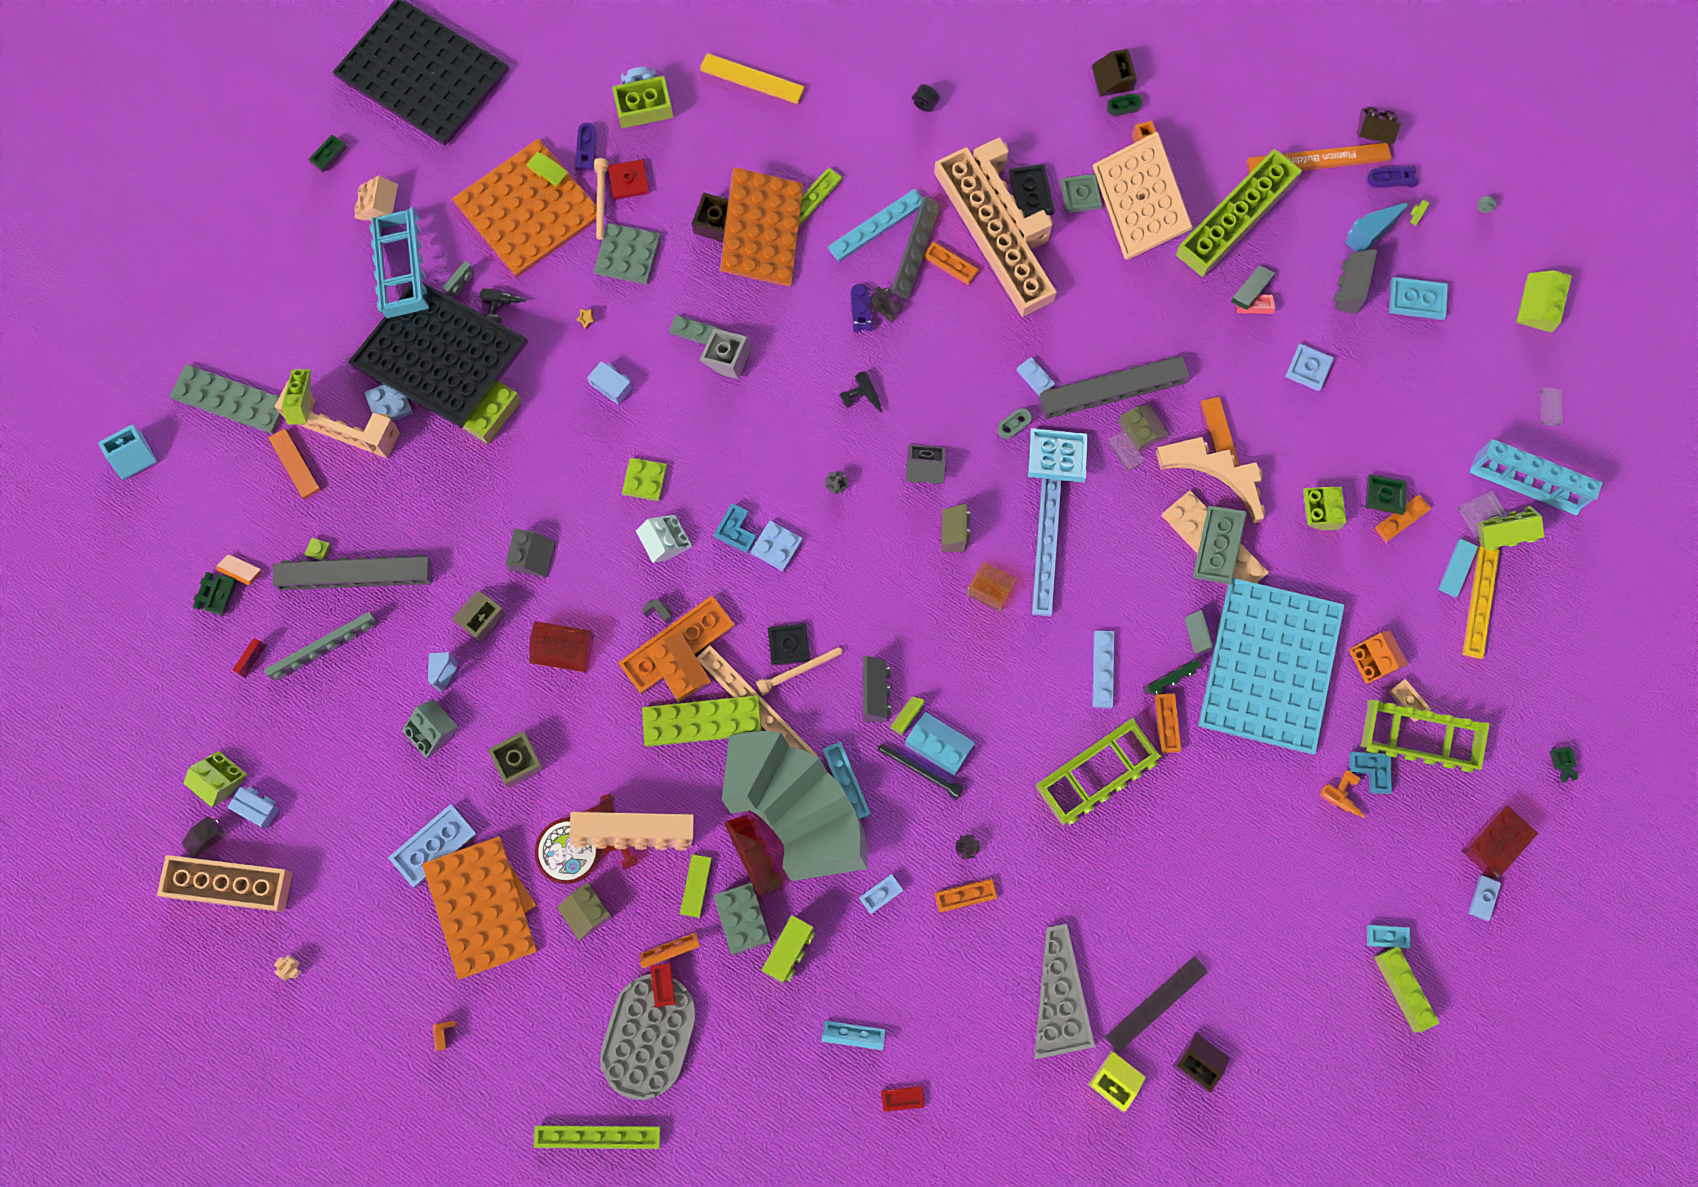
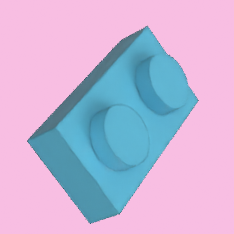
(1388, 936)

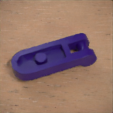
(586, 146)
(1392, 177)
(860, 308)

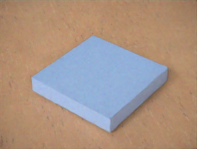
(1309, 367)

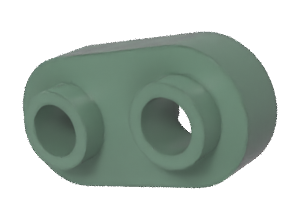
(1013, 424)

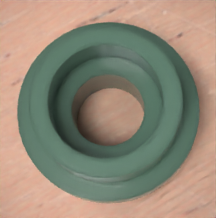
(1486, 204)

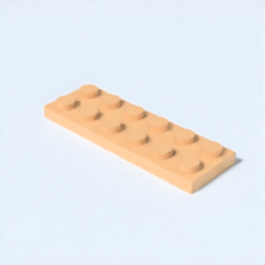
(1188, 520)

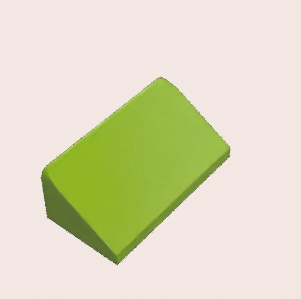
(907, 715)

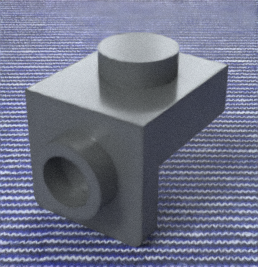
(663, 611)

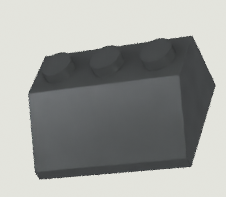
(1354, 281)
(875, 690)

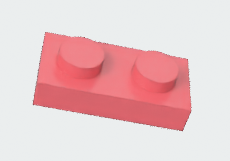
(1263, 304)

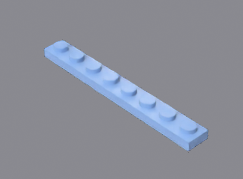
(1046, 547)

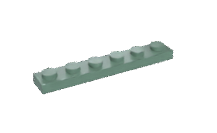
(326, 643)

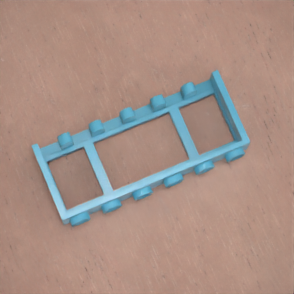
(408, 305)
(1539, 468)

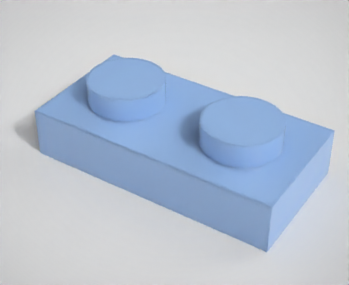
(1035, 376)
(881, 894)

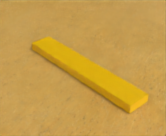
(752, 78)
(1480, 603)

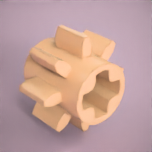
(287, 968)

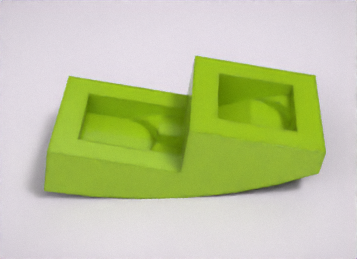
(547, 168)

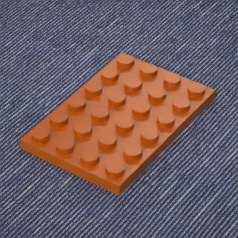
(761, 227)
(479, 908)

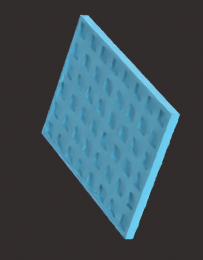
(1271, 666)

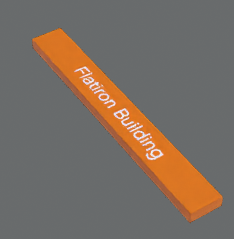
(1333, 157)

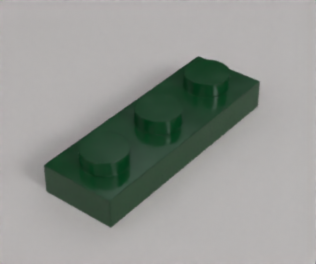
(1172, 677)

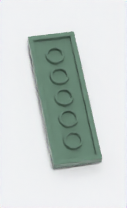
(227, 399)

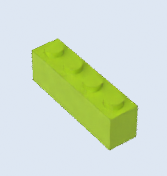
(1406, 990)

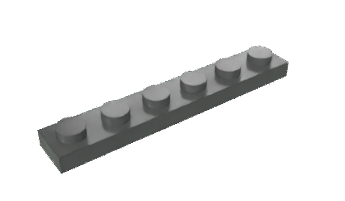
(915, 248)

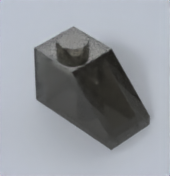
(203, 836)

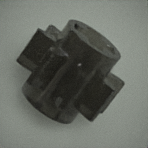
(967, 847)

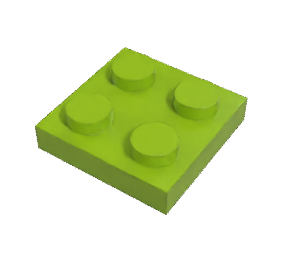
(644, 479)

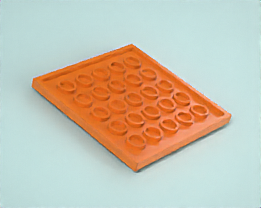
(525, 213)

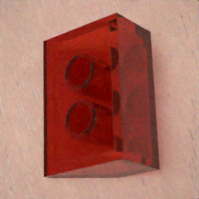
(560, 646)

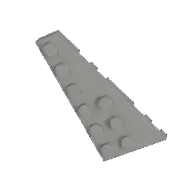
(1062, 1010)

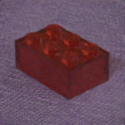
(1499, 842)

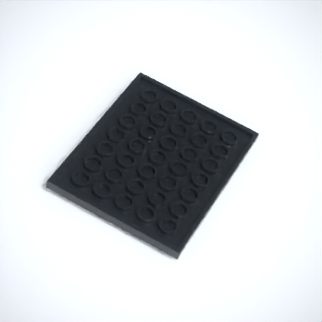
(440, 355)

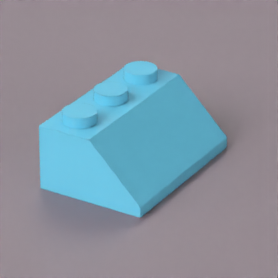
(939, 743)

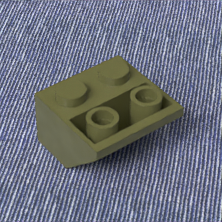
(954, 529)
(479, 616)

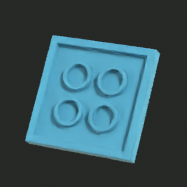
(1057, 455)

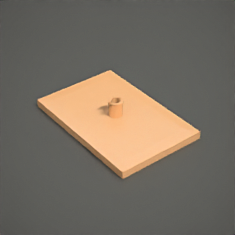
(1142, 196)

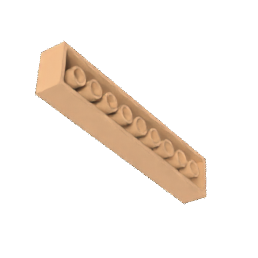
(994, 232)

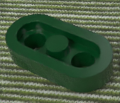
(1123, 105)

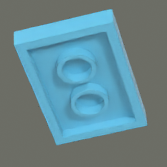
(1418, 298)

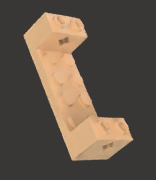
(992, 160)
(376, 438)

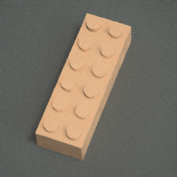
(631, 830)
(225, 883)

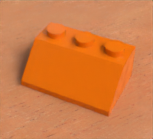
(678, 666)

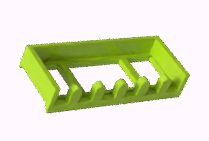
(1478, 747)
(1133, 772)

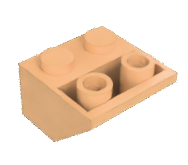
(375, 198)

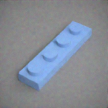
(1103, 669)

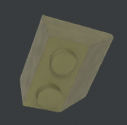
(1143, 427)
(584, 911)

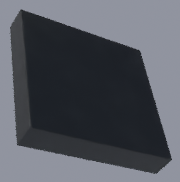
(788, 644)

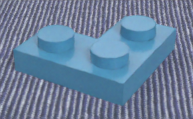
(730, 529)
(1378, 768)

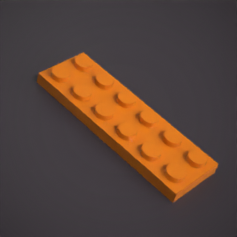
(699, 628)

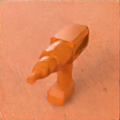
(1338, 796)

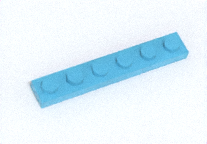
(876, 225)

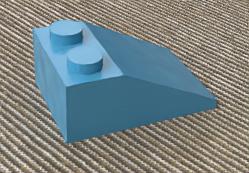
(1373, 227)

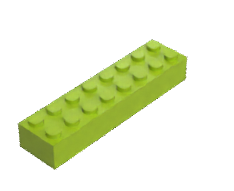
(1238, 212)

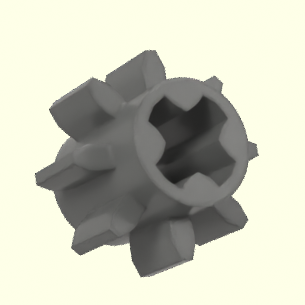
(836, 482)

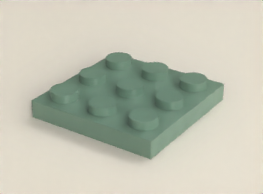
(627, 253)

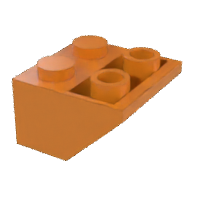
(1378, 657)

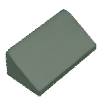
(1198, 632)

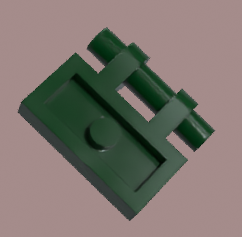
(219, 595)

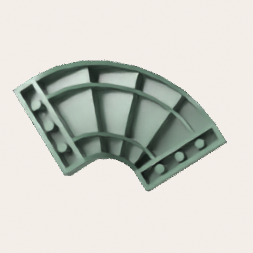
(797, 802)

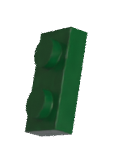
(327, 153)

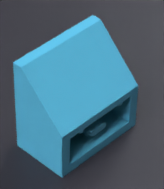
(127, 452)

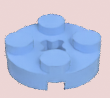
(638, 74)

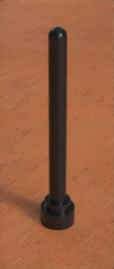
(952, 789)

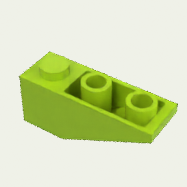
(297, 397)

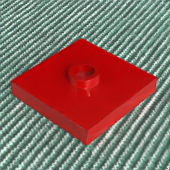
(628, 179)

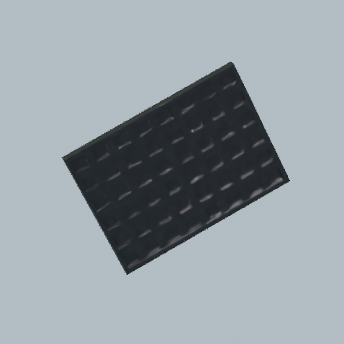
(421, 70)

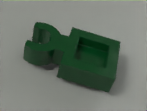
(1564, 760)

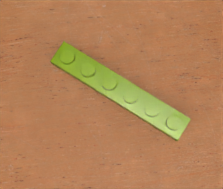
(597, 1137)

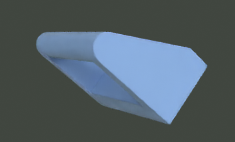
(441, 670)

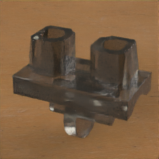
(884, 305)

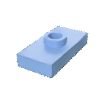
(1484, 898)

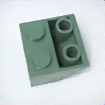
(429, 728)

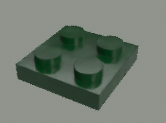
(1386, 494)

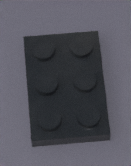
(1031, 189)

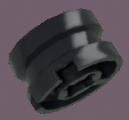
(925, 98)

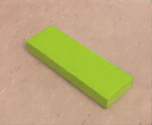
(695, 886)

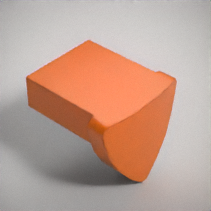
(438, 1034)

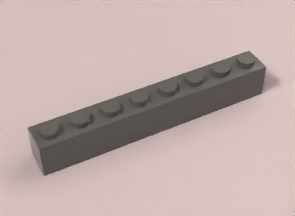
(1113, 387)
(352, 573)

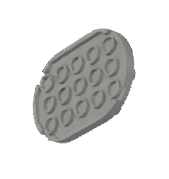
(646, 1043)

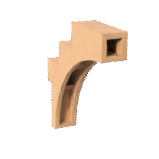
(1241, 479)

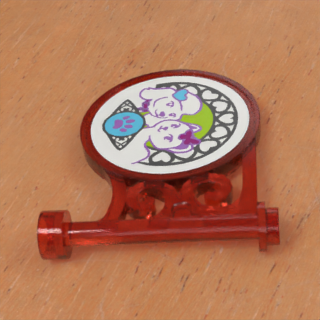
(568, 864)

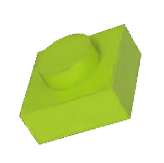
(1417, 212)
(317, 549)

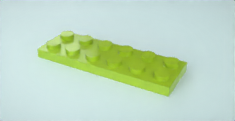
(700, 720)

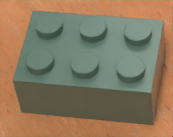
(742, 919)

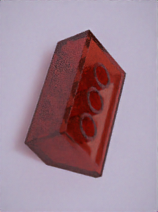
(753, 856)

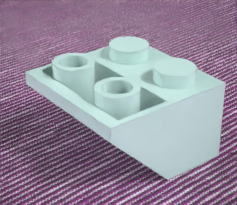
(663, 538)

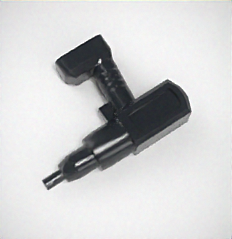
(496, 298)
(865, 389)

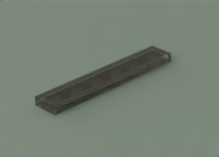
(1156, 1004)

